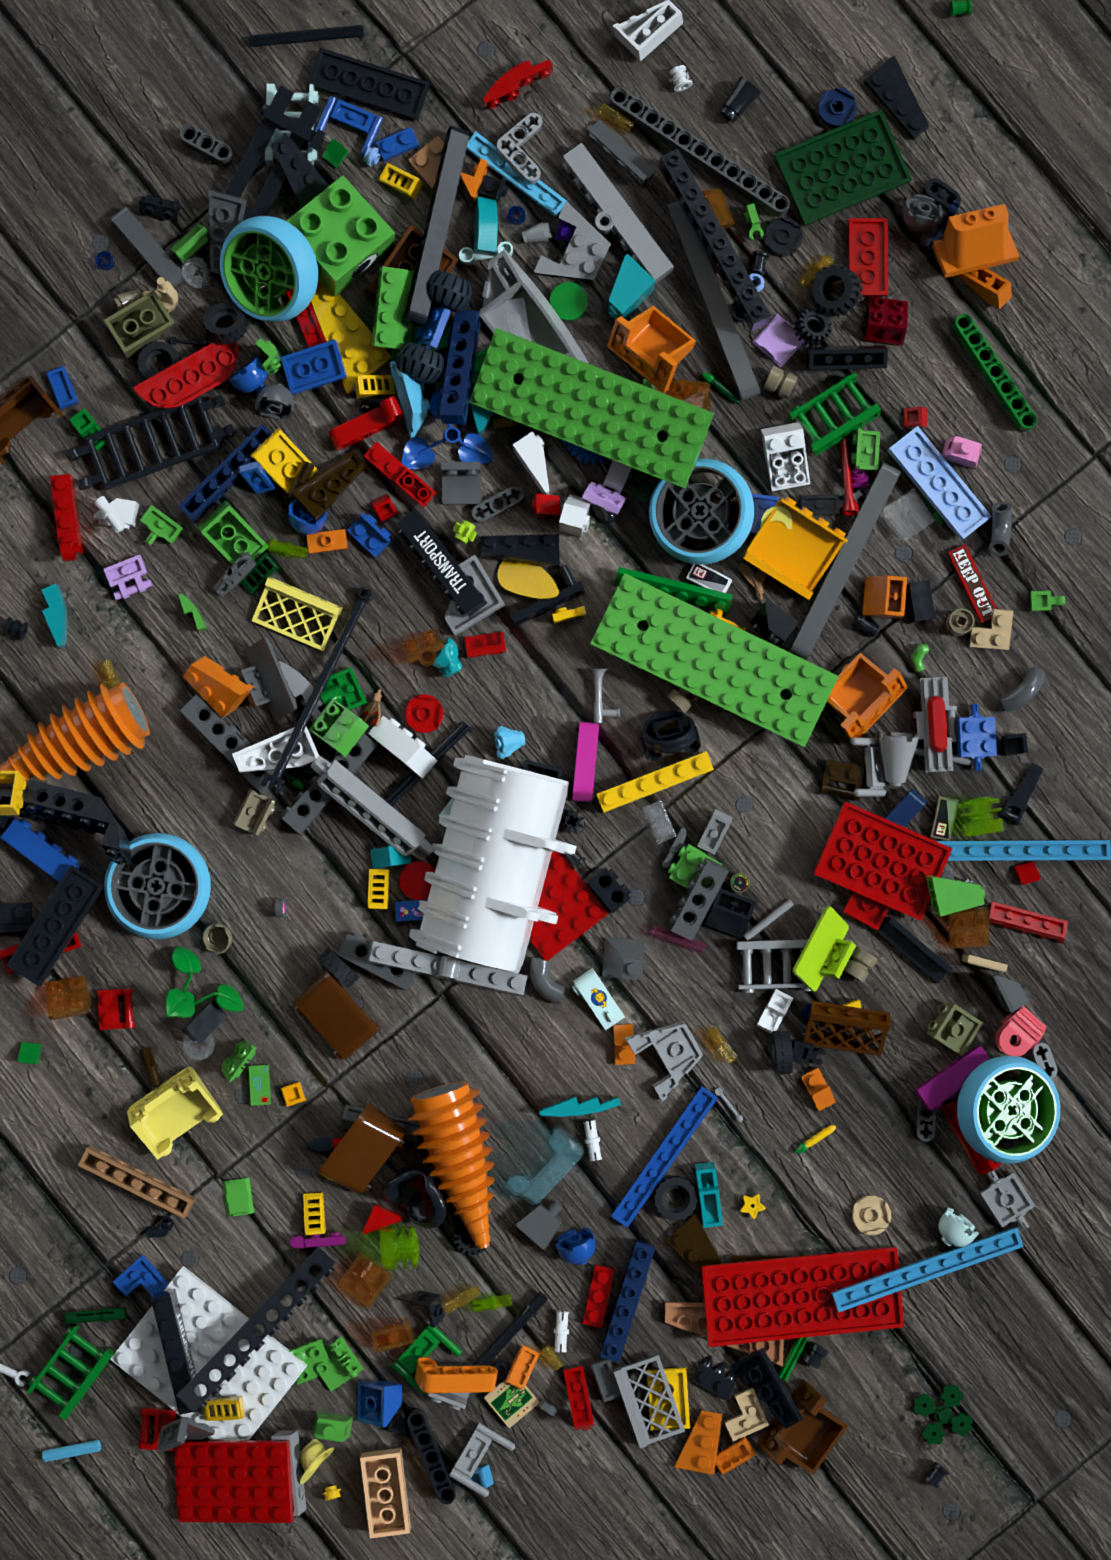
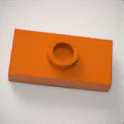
(327, 541)
(522, 1367)
(734, 1455)

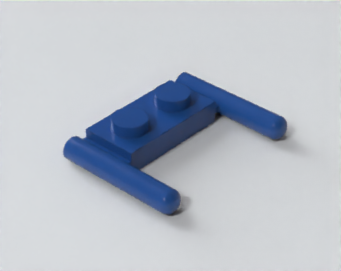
(352, 117)

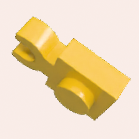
(563, 614)

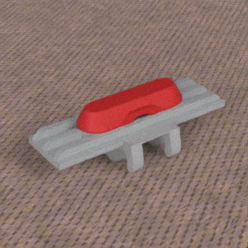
(933, 724)

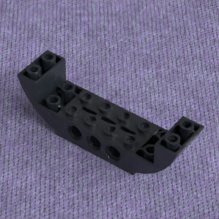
(74, 810)

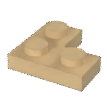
(998, 635)
(752, 1416)

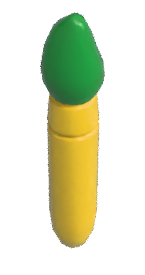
(815, 1139)

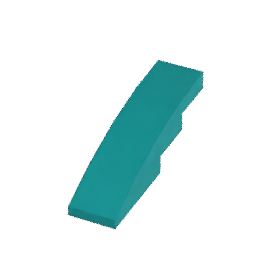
(572, 1108)

